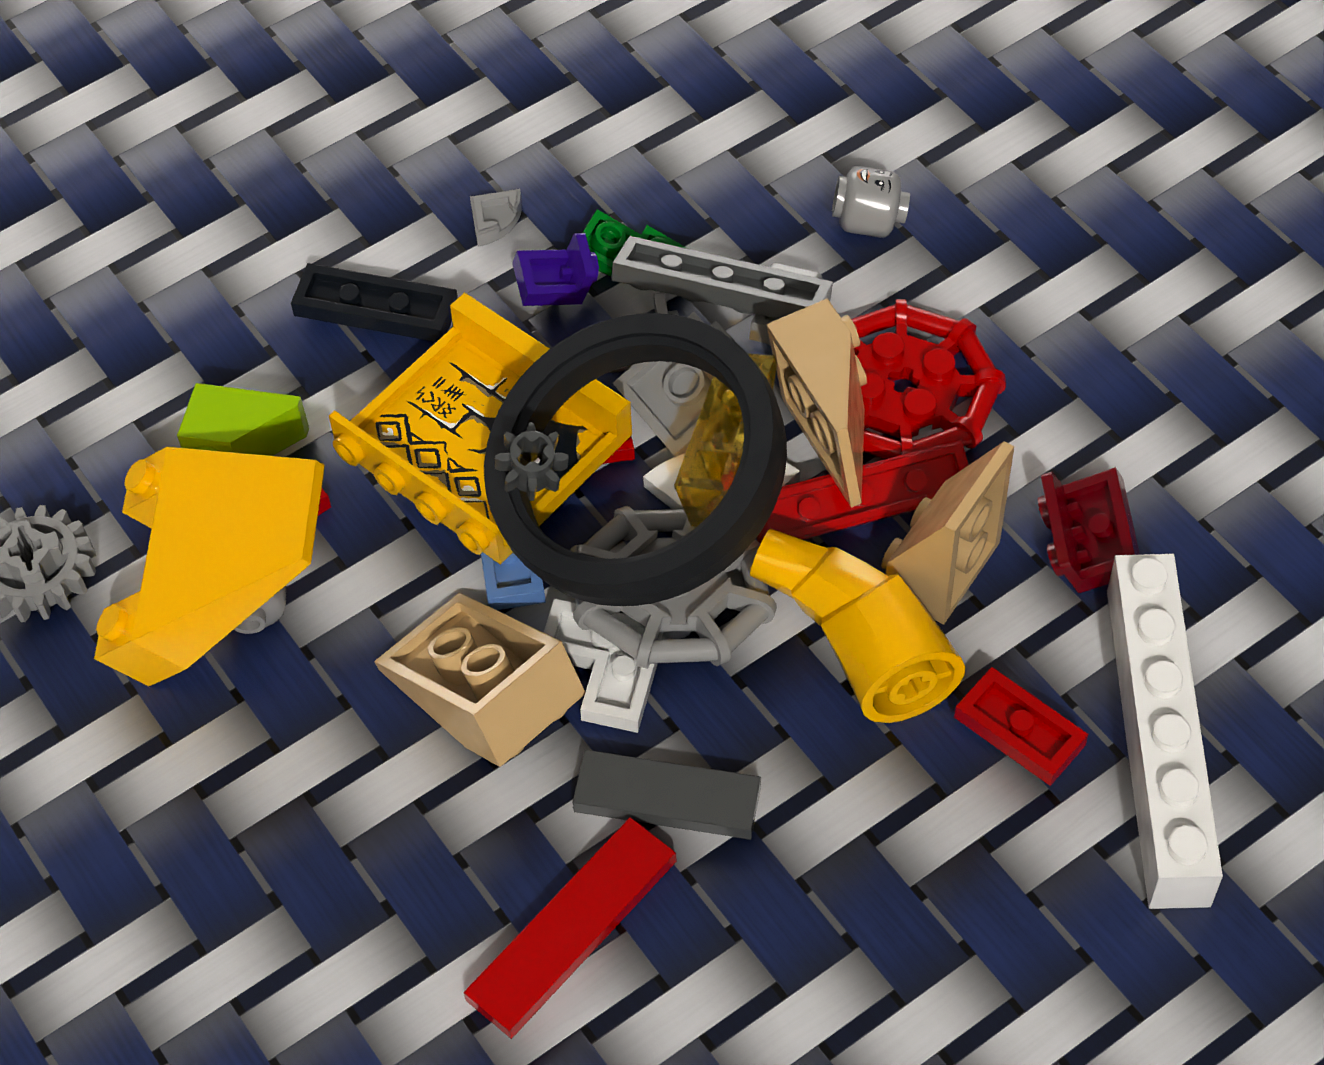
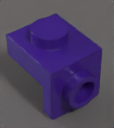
(556, 275)

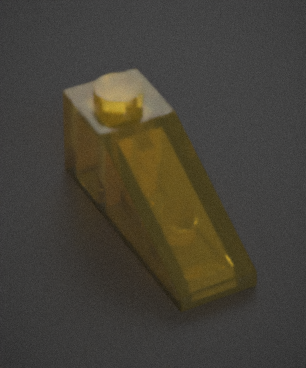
(715, 448)

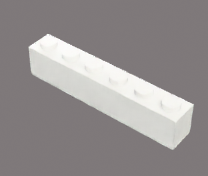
(1163, 733)

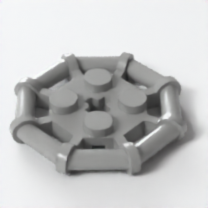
(680, 614)

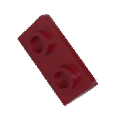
(1088, 526)

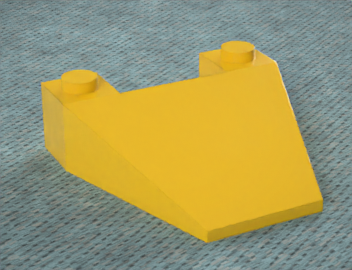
(218, 549)

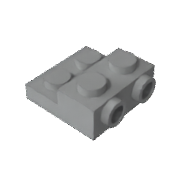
(668, 396)

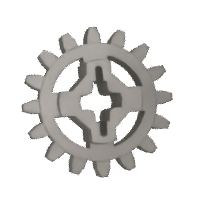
(42, 562)

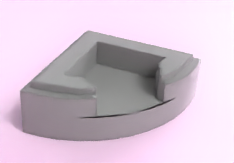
(495, 214)

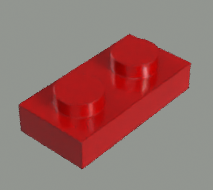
(1021, 726)

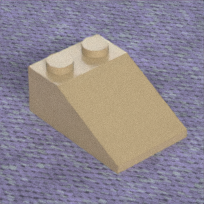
(822, 388)
(954, 533)
(484, 677)

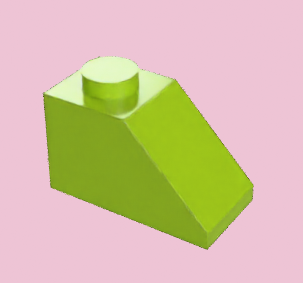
(242, 421)

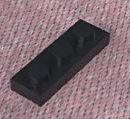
(374, 302)

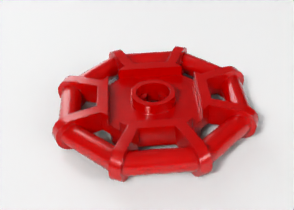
(932, 371)

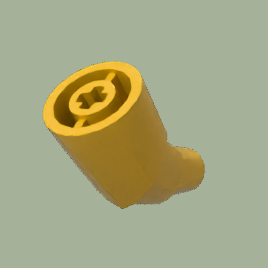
(872, 621)

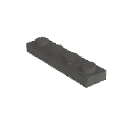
(716, 279)

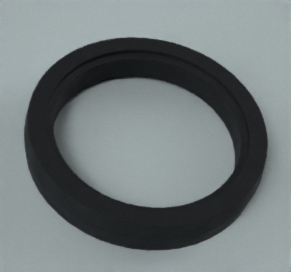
(713, 542)

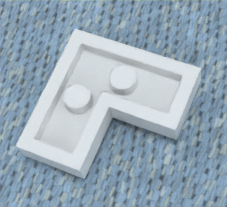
(616, 685)

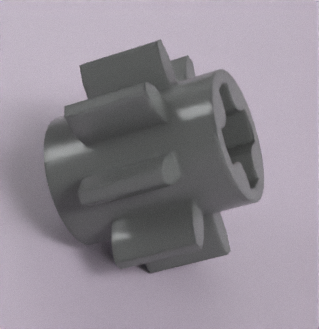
(531, 446)

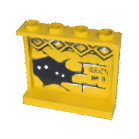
(435, 420)

